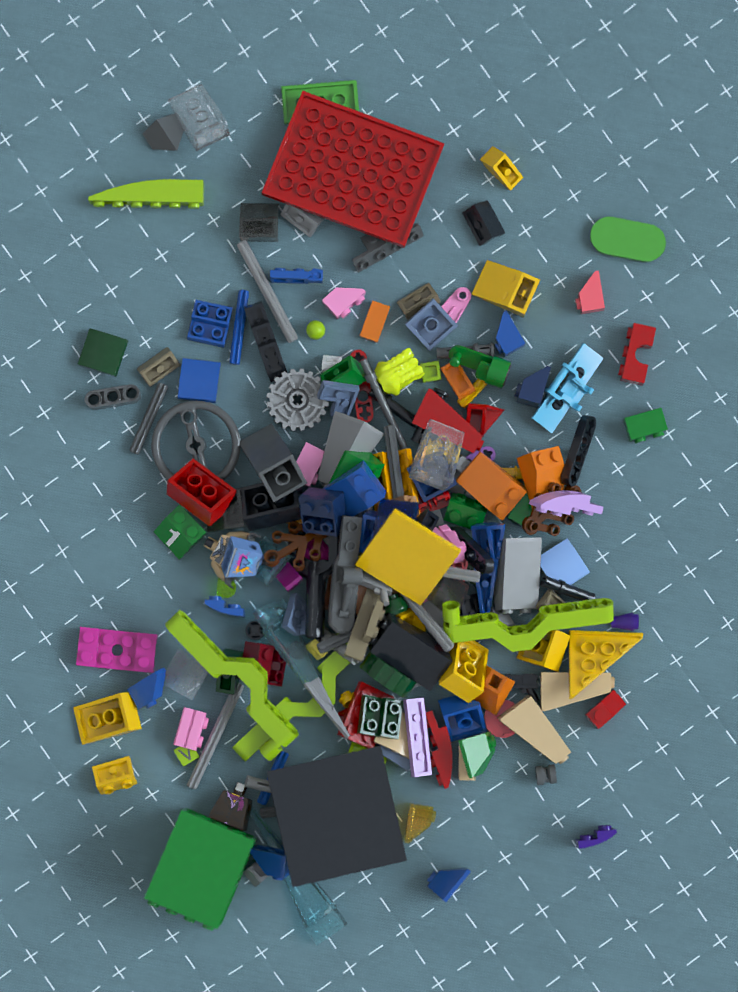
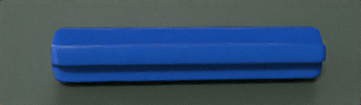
(279, 763)

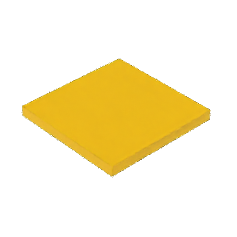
(408, 557)

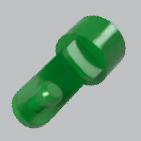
(488, 368)

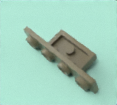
(365, 625)

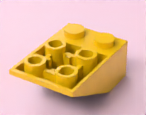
(506, 287)

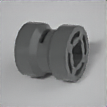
(541, 777)

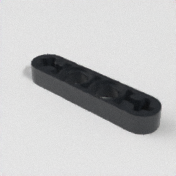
(578, 450)
(483, 561)

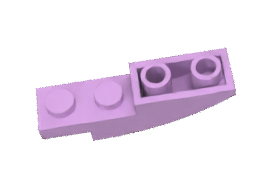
(565, 502)

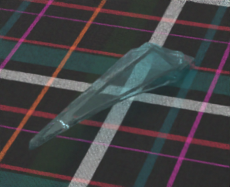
(312, 902)

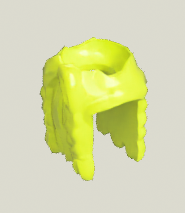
(398, 372)

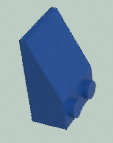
(359, 487)

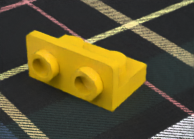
(114, 775)

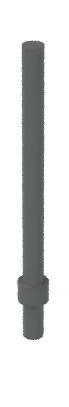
(371, 377)

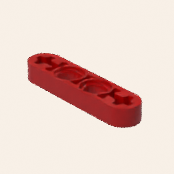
(363, 387)

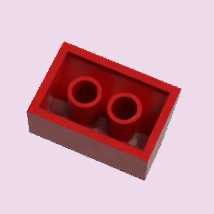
(200, 492)

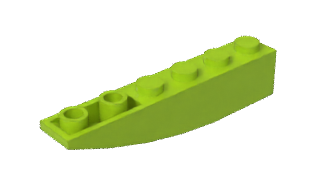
(153, 193)

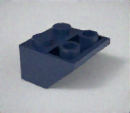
(322, 511)

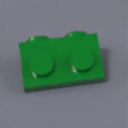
(464, 511)

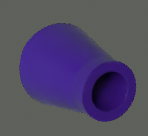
(626, 621)

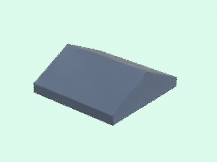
(431, 324)

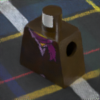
(233, 808)

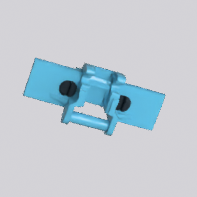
(572, 390)

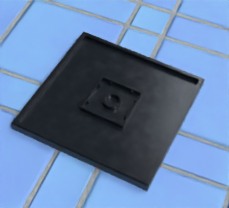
(336, 816)

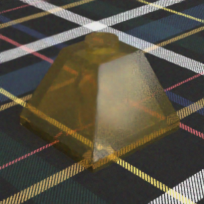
(418, 820)

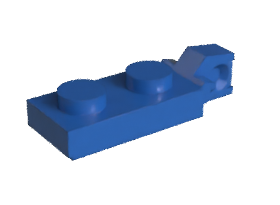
(297, 276)

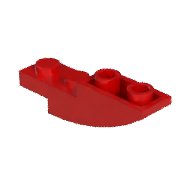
(442, 757)

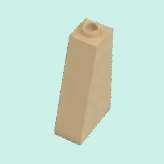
(555, 689)
(532, 726)

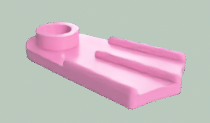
(455, 305)

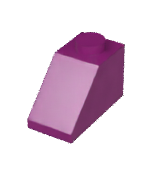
(289, 577)

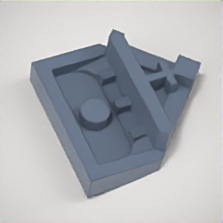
(295, 615)

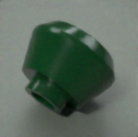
(396, 605)

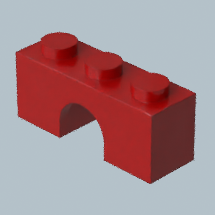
(639, 337)

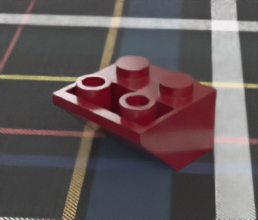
(269, 659)

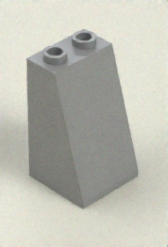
(518, 575)

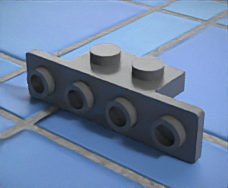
(380, 249)

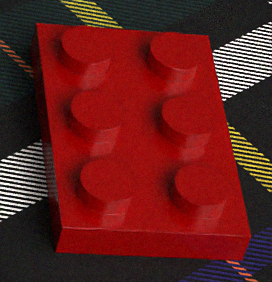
(352, 714)

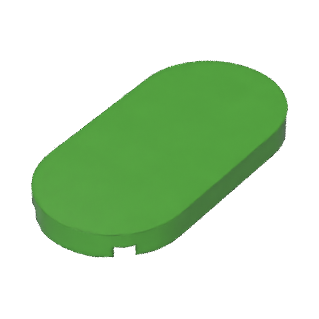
(627, 239)

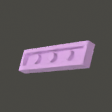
(417, 737)

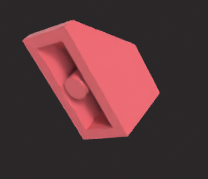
(591, 297)

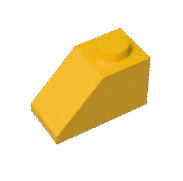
(501, 167)

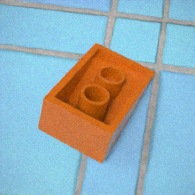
(541, 469)
(491, 485)

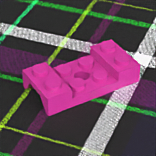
(97, 644)

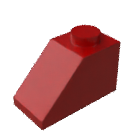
(605, 709)

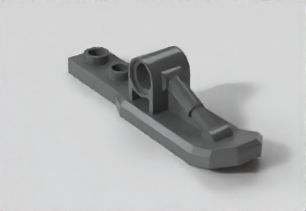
(345, 577)

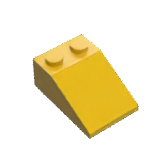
(468, 670)
(107, 718)

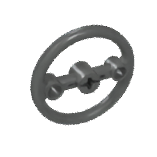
(182, 409)

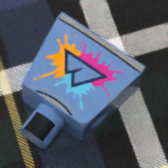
(242, 558)

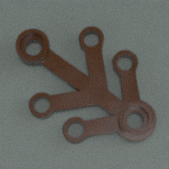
(533, 523)
(298, 542)

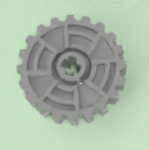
(282, 400)

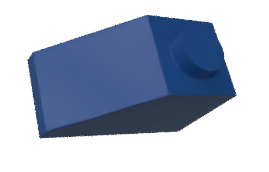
(508, 337)
(148, 689)
(271, 861)

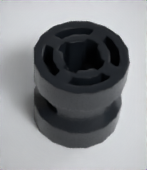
(254, 630)

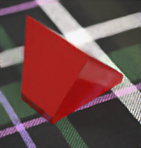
(482, 416)

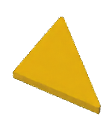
(594, 653)

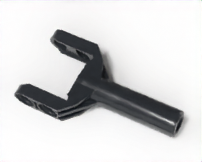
(316, 575)

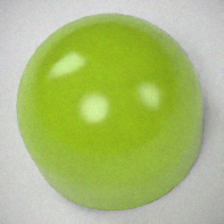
(315, 330)

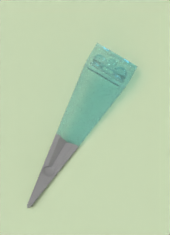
(296, 656)

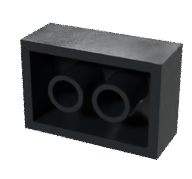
(261, 511)

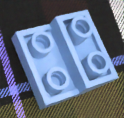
(563, 563)

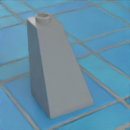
(349, 435)

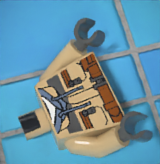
(219, 548)

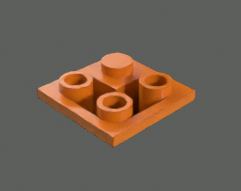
(495, 690)

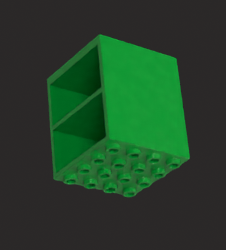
(200, 869)

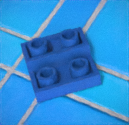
(209, 323)
(199, 380)
(219, 605)

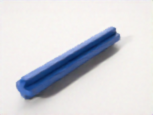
(239, 326)

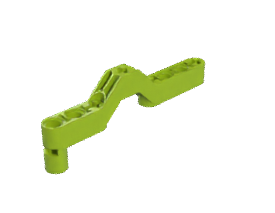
(525, 636)
(248, 670)
(257, 736)

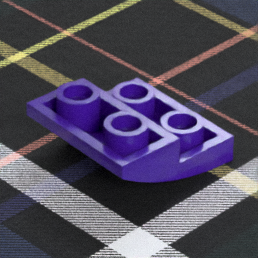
(602, 834)

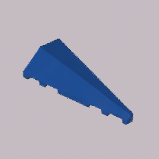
(490, 538)

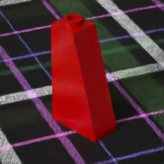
(437, 409)

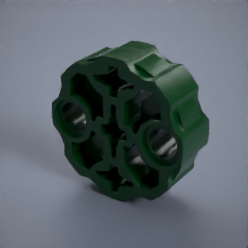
(387, 675)

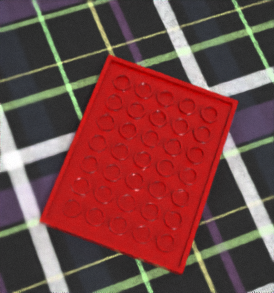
(353, 169)

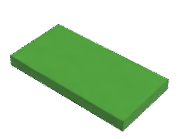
(340, 92)

